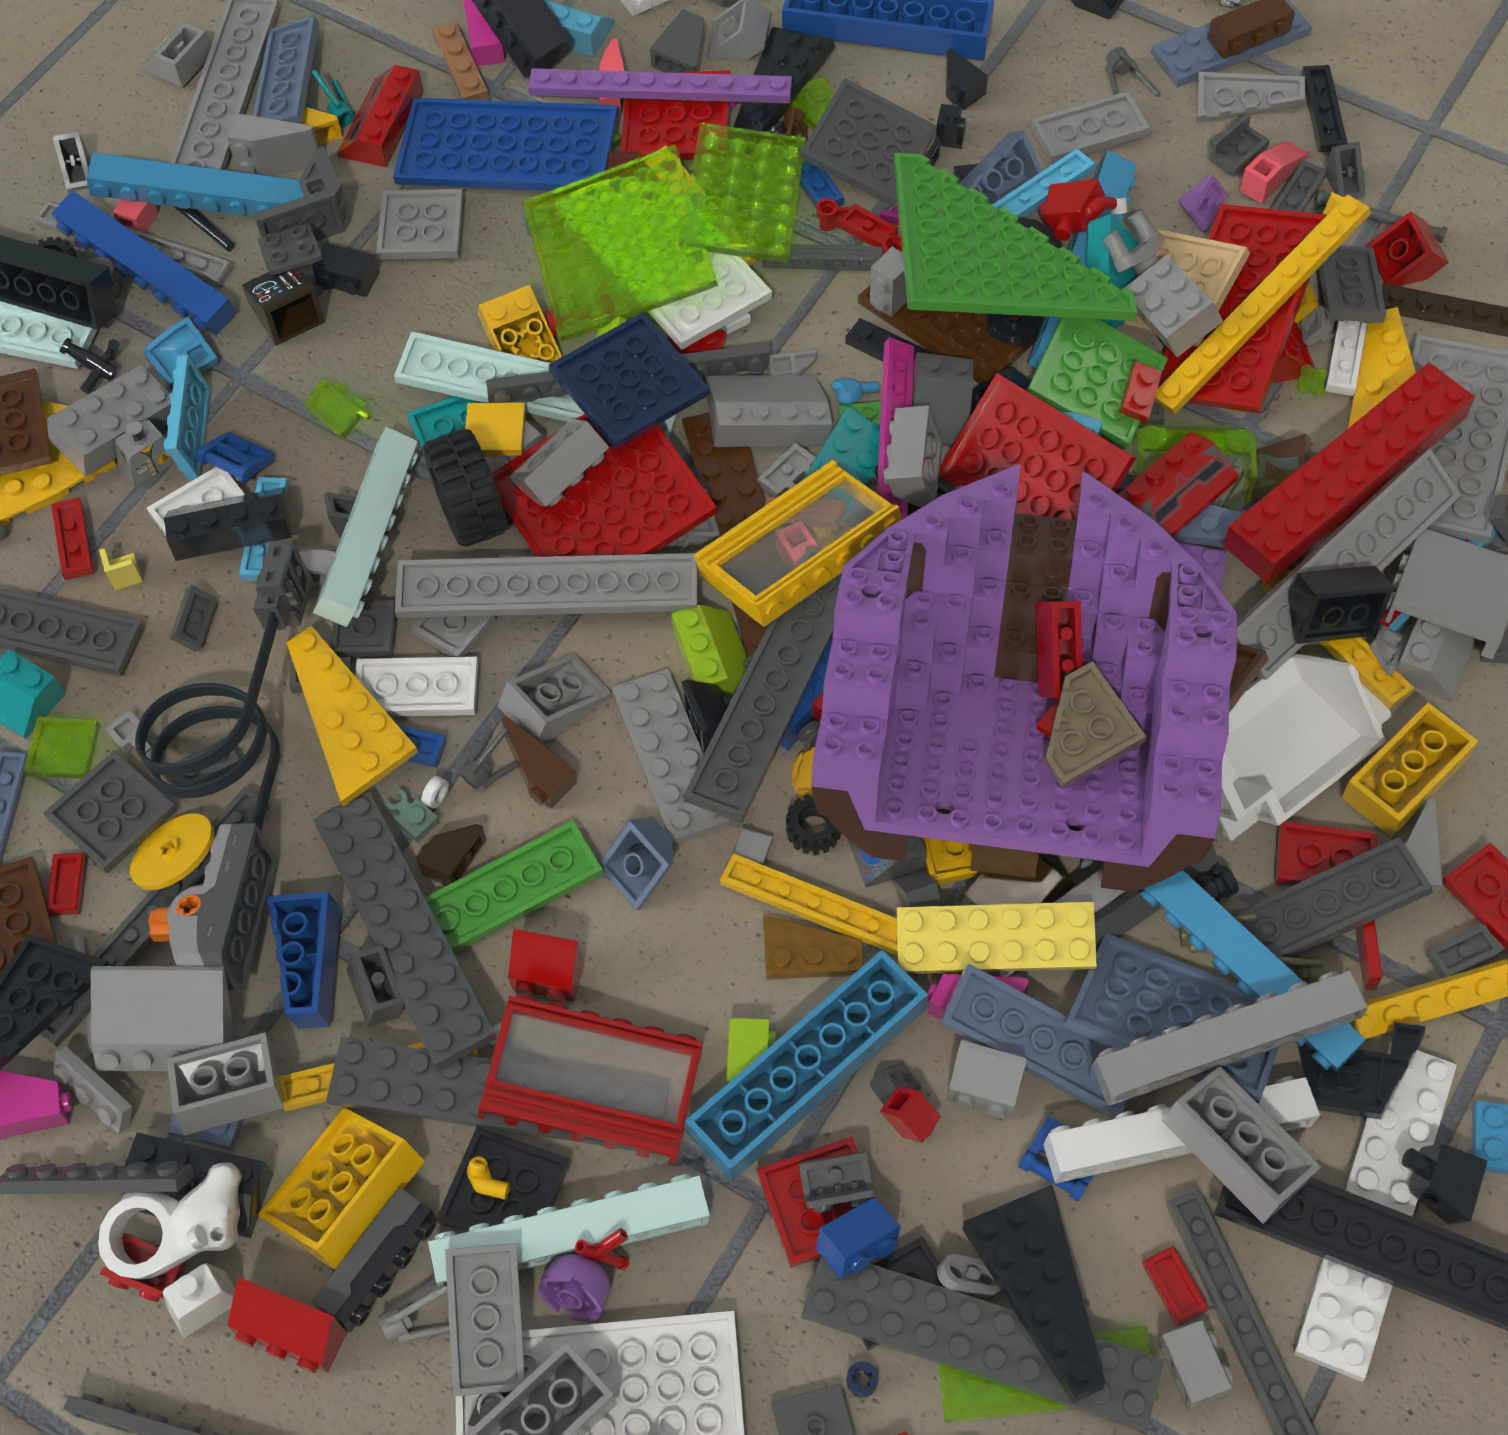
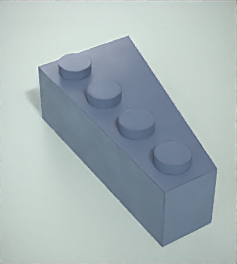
(1004, 167)

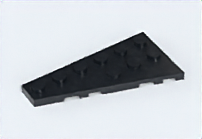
(1034, 1269)

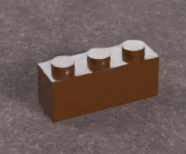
(1250, 26)

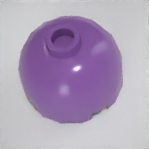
(576, 1285)

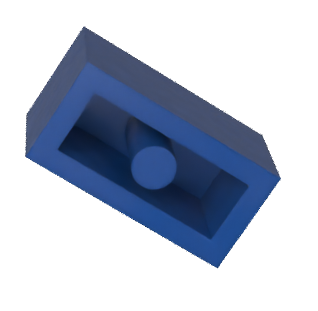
(858, 1238)

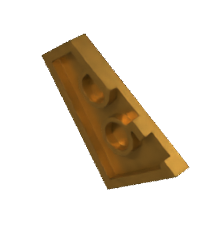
(808, 952)

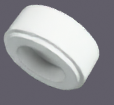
(435, 792)

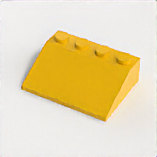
(341, 1186)

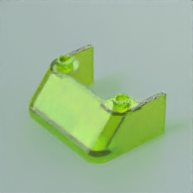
(1228, 438)

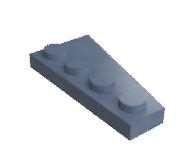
(1208, 527)

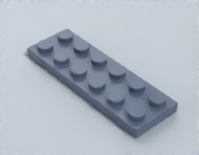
(1193, 53)
(286, 70)
(1015, 1023)

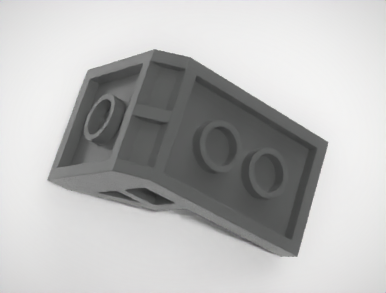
(323, 210)

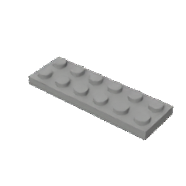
(665, 752)

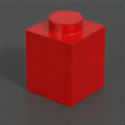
(910, 1114)

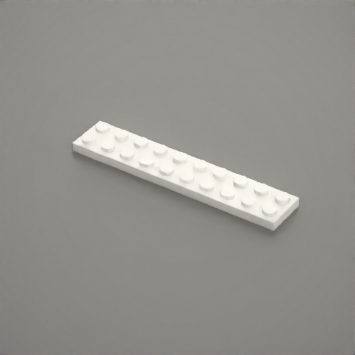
(1346, 1304)

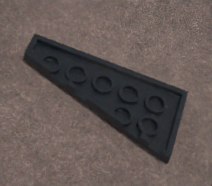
(784, 55)
(37, 989)

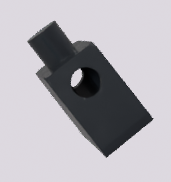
(1445, 1180)

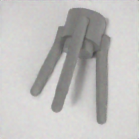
(398, 1320)

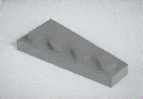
(1238, 93)

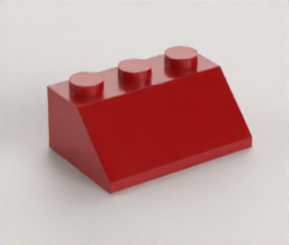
(284, 1327)

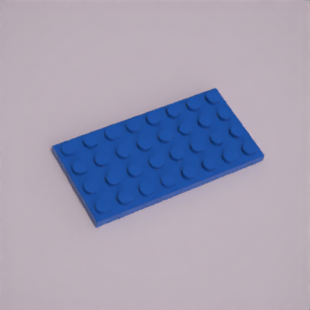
(504, 143)

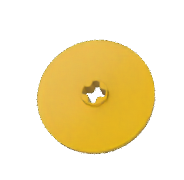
(172, 852)

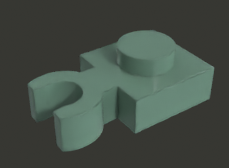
(412, 818)

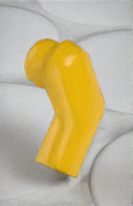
(482, 1179)

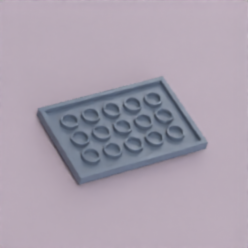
(1146, 993)

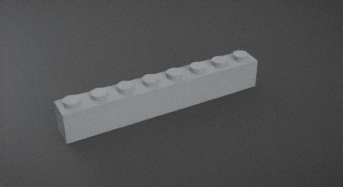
(1228, 1037)

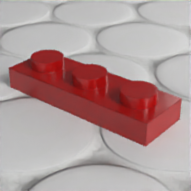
(72, 538)

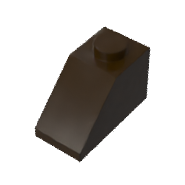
(450, 853)

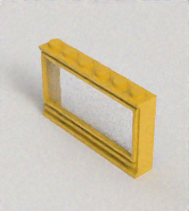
(795, 543)

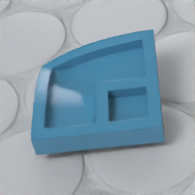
(178, 341)

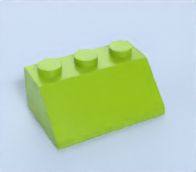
(710, 646)

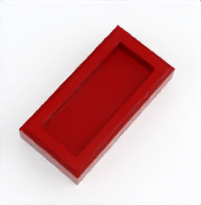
(66, 884)
(1369, 955)
(1175, 1286)

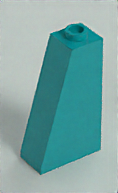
(1100, 258)

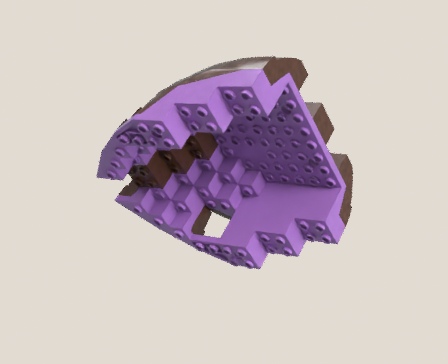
(941, 701)

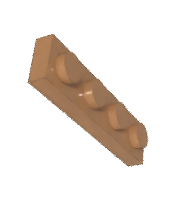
(460, 62)

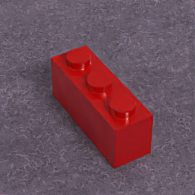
(1057, 644)

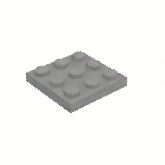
(420, 224)

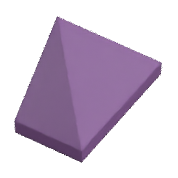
(1204, 201)

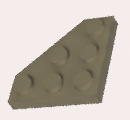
(1089, 727)

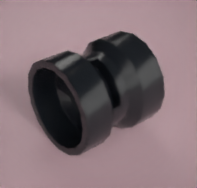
(1219, 883)

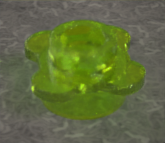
(1304, 380)

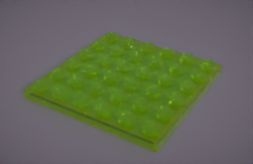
(619, 243)

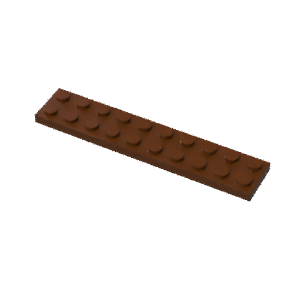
(734, 489)

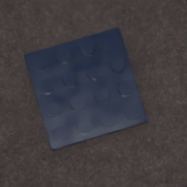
(629, 380)

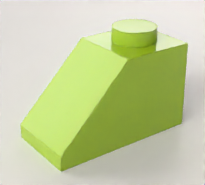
(746, 1043)

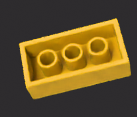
(1409, 769)

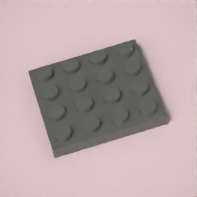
(860, 138)

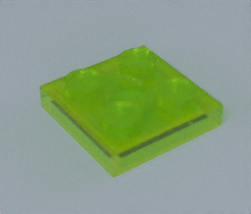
(62, 747)

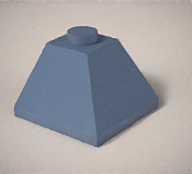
(639, 859)

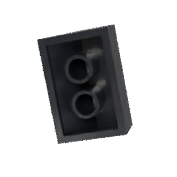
(1338, 603)

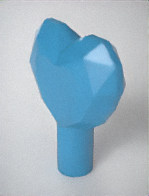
(850, 390)

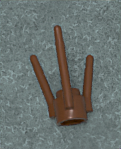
(794, 122)

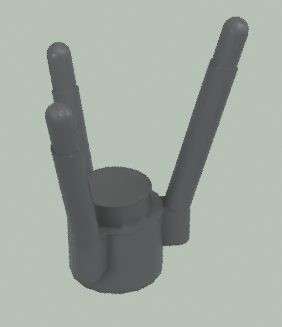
(1121, 64)
(476, 770)

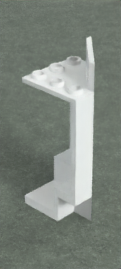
(1295, 739)

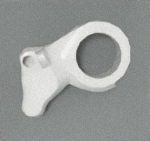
(197, 1223)

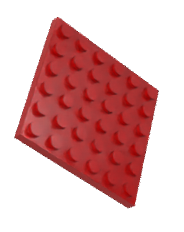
(622, 506)

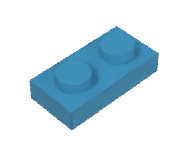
(1491, 1135)

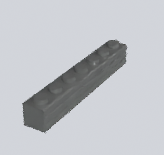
(829, 257)

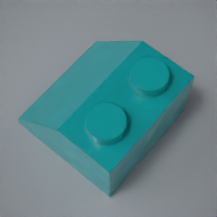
(25, 693)

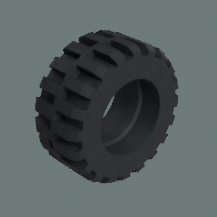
(465, 487)

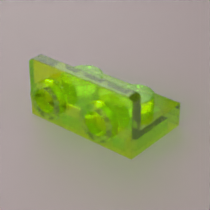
(335, 407)

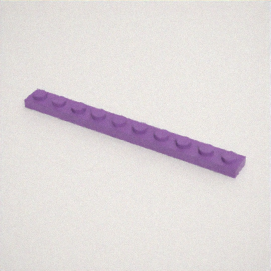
(660, 85)

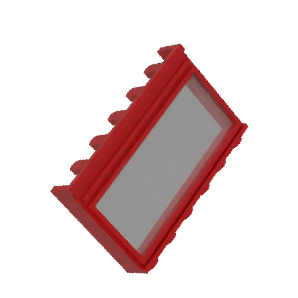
(591, 1077)

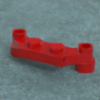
(858, 223)

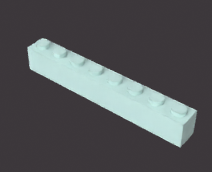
(366, 528)
(555, 1232)

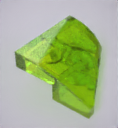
(813, 100)

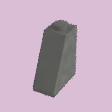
(680, 45)

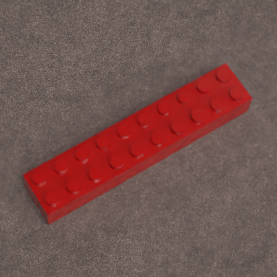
(1347, 472)

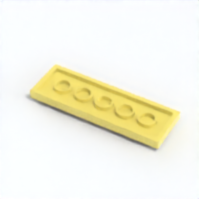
(996, 937)

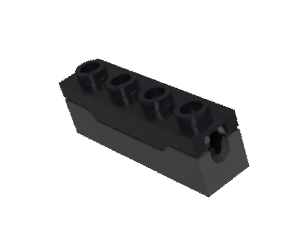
(375, 1260)

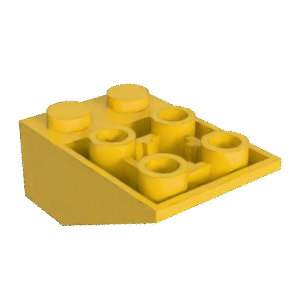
(518, 326)

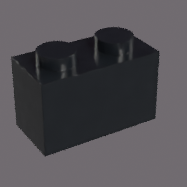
(346, 270)

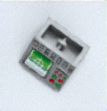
(179, 55)

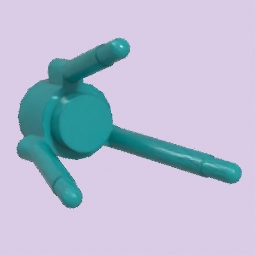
(336, 107)

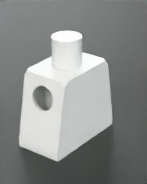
(198, 1298)

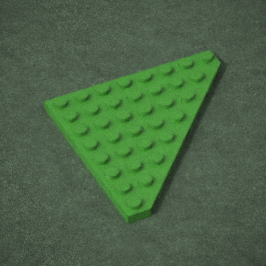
(981, 260)

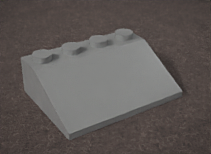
(767, 410)
(156, 1014)

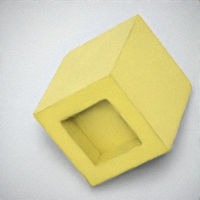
(122, 570)

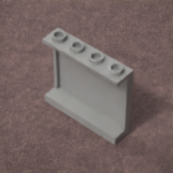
(1454, 587)

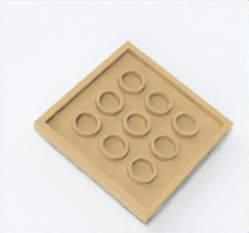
(1207, 262)

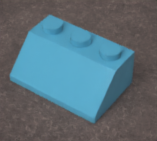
(583, 27)

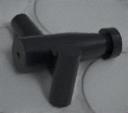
(98, 365)

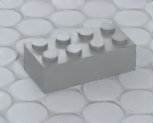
(91, 425)
(553, 1400)

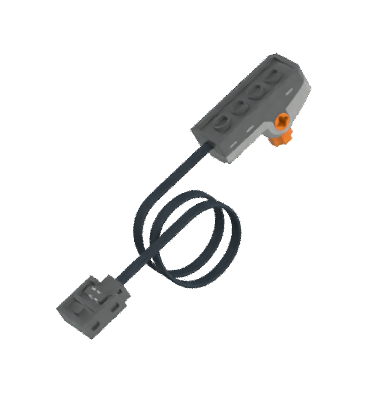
(223, 916)

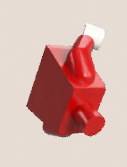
(1075, 204)

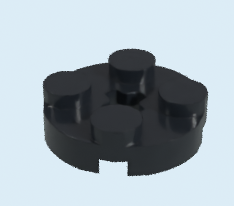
(1013, 332)

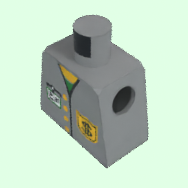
(141, 452)

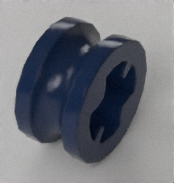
(856, 1388)

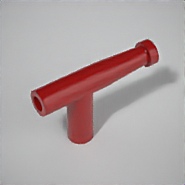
(602, 1250)

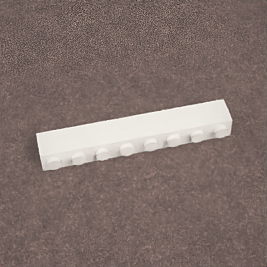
(1144, 1138)

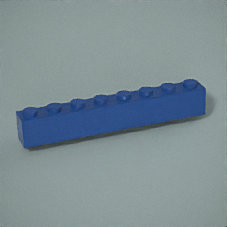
(143, 263)

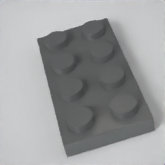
(1352, 286)

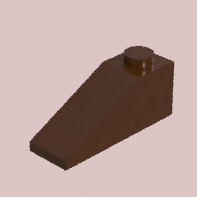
(543, 772)

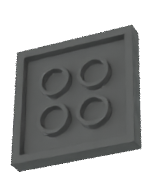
(110, 811)

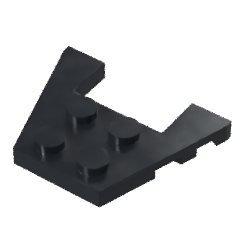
(1367, 1079)

